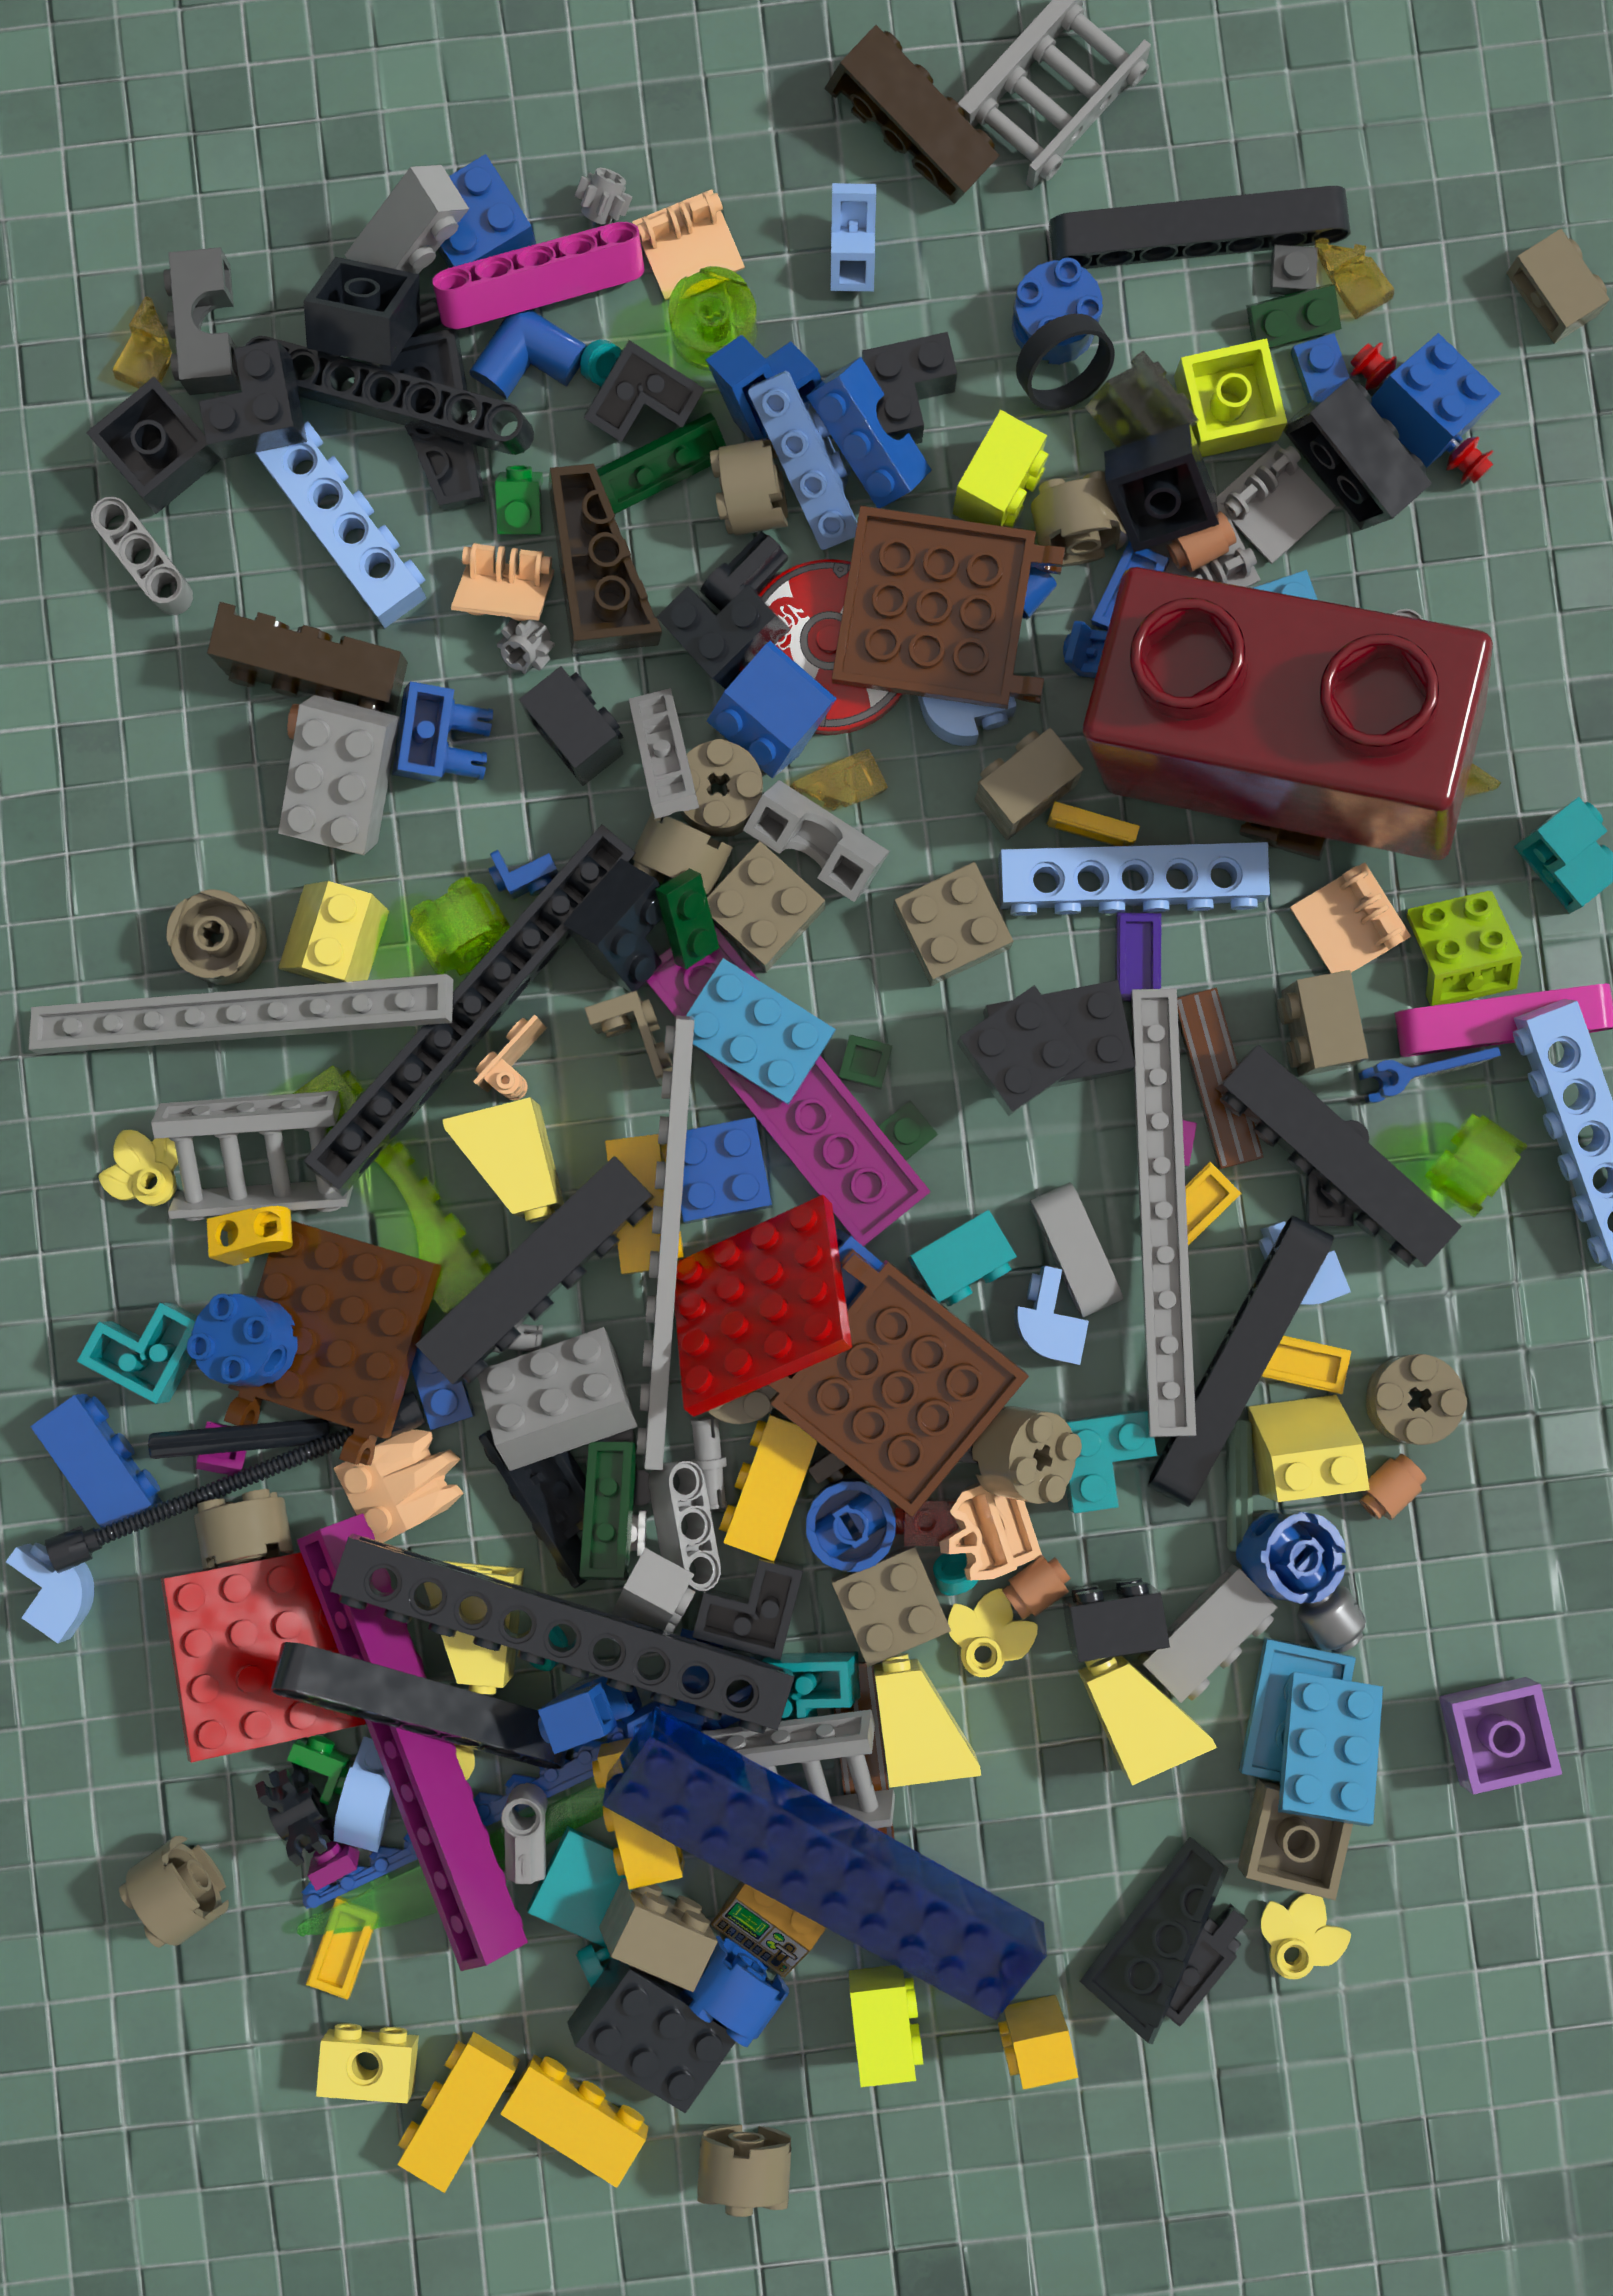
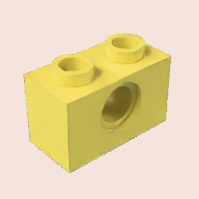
(344, 2077)

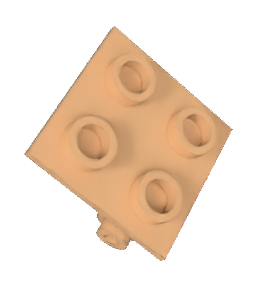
(687, 239)
(503, 587)
(1350, 920)
(497, 1069)

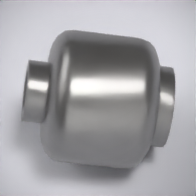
(1333, 1622)

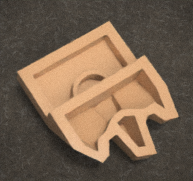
(401, 1484)
(992, 1534)

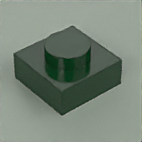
(865, 1061)
(908, 1130)

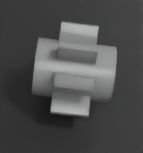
(603, 196)
(525, 645)

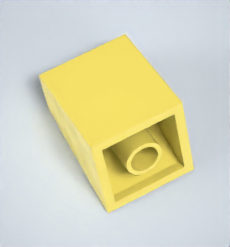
(334, 933)
(512, 1155)
(1306, 1449)
(472, 1664)
(1140, 1720)
(917, 1727)

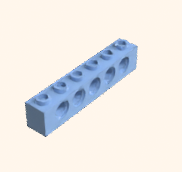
(385, 596)
(1243, 861)
(1594, 1107)

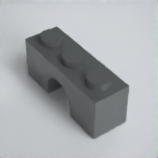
(198, 285)

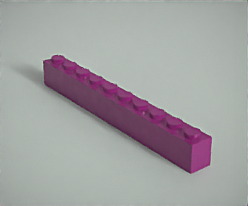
(422, 1771)

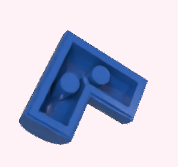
(523, 341)

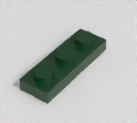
(661, 463)
(608, 1511)

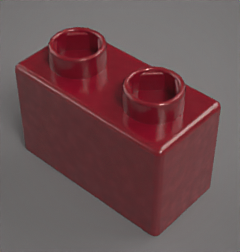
(1288, 711)

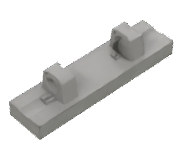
(663, 753)

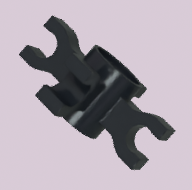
(296, 1812)

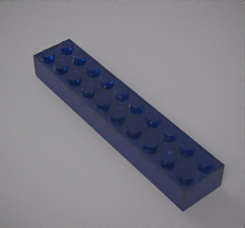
(825, 1863)

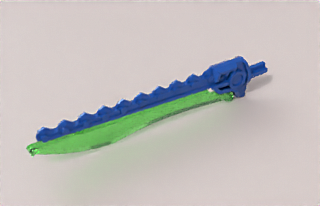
(408, 1894)

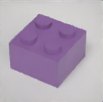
(1500, 1735)

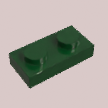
(1295, 316)
(687, 918)

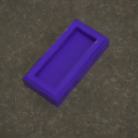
(1137, 952)

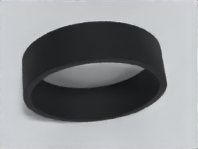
(1047, 338)

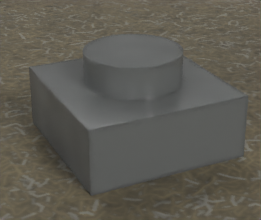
(1293, 269)

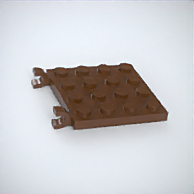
(938, 608)
(355, 1332)
(905, 1392)

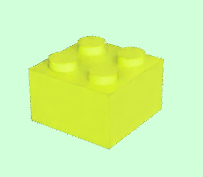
(1233, 397)
(1000, 472)
(883, 2036)

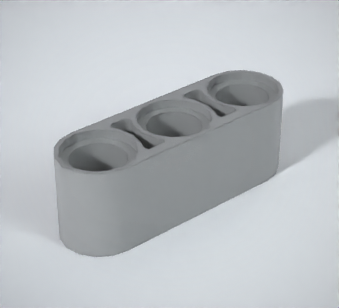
(131, 539)
(1076, 1249)
(693, 1504)

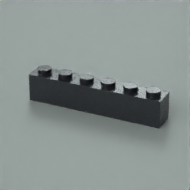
(1338, 1158)
(535, 1271)

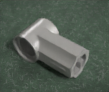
(525, 1835)

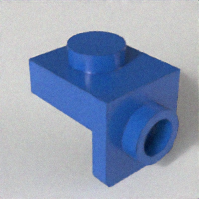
(1084, 649)
(528, 878)

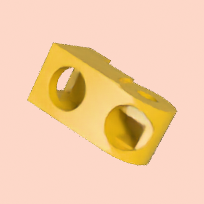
(249, 1234)

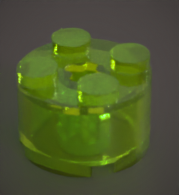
(701, 298)
(458, 927)
(1476, 1165)

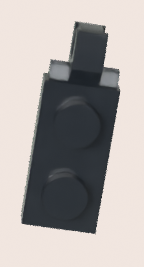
(1208, 1962)

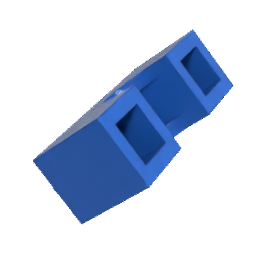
(848, 410)
(585, 1713)

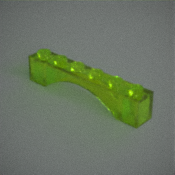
(437, 1234)

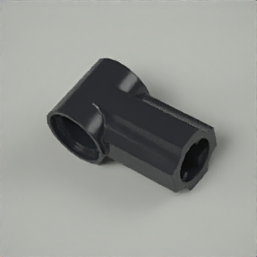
(751, 567)

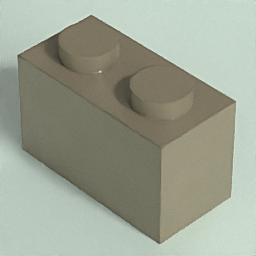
(1558, 285)

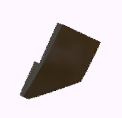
(1286, 840)

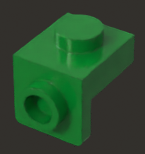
(519, 501)
(320, 1756)

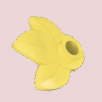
(137, 1164)
(990, 1626)
(1304, 1928)

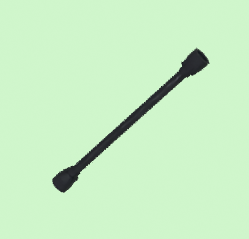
(77, 1545)

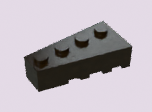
(912, 113)
(599, 582)
(305, 661)

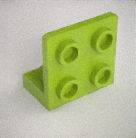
(1466, 948)

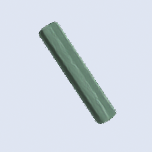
(1239, 1483)

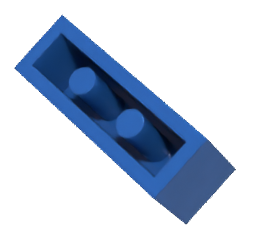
(96, 1460)

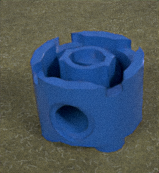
(1052, 292)
(243, 1340)
(850, 1525)
(1292, 1556)
(737, 1992)

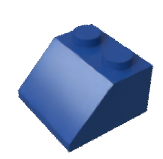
(771, 709)

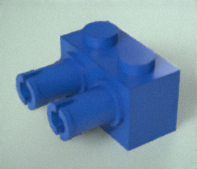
(423, 730)

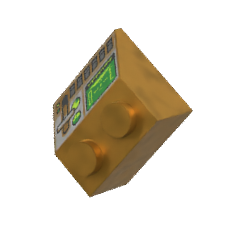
(767, 1928)

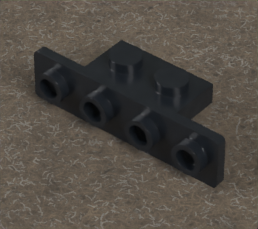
(553, 1501)

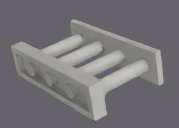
(1038, 45)
(239, 1115)
(815, 1740)

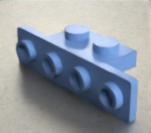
(807, 458)

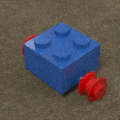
(1431, 402)

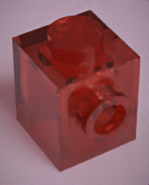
(929, 1523)

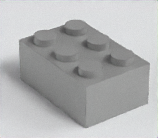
(338, 774)
(556, 1399)

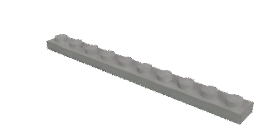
(242, 1014)
(1163, 1214)
(667, 1223)

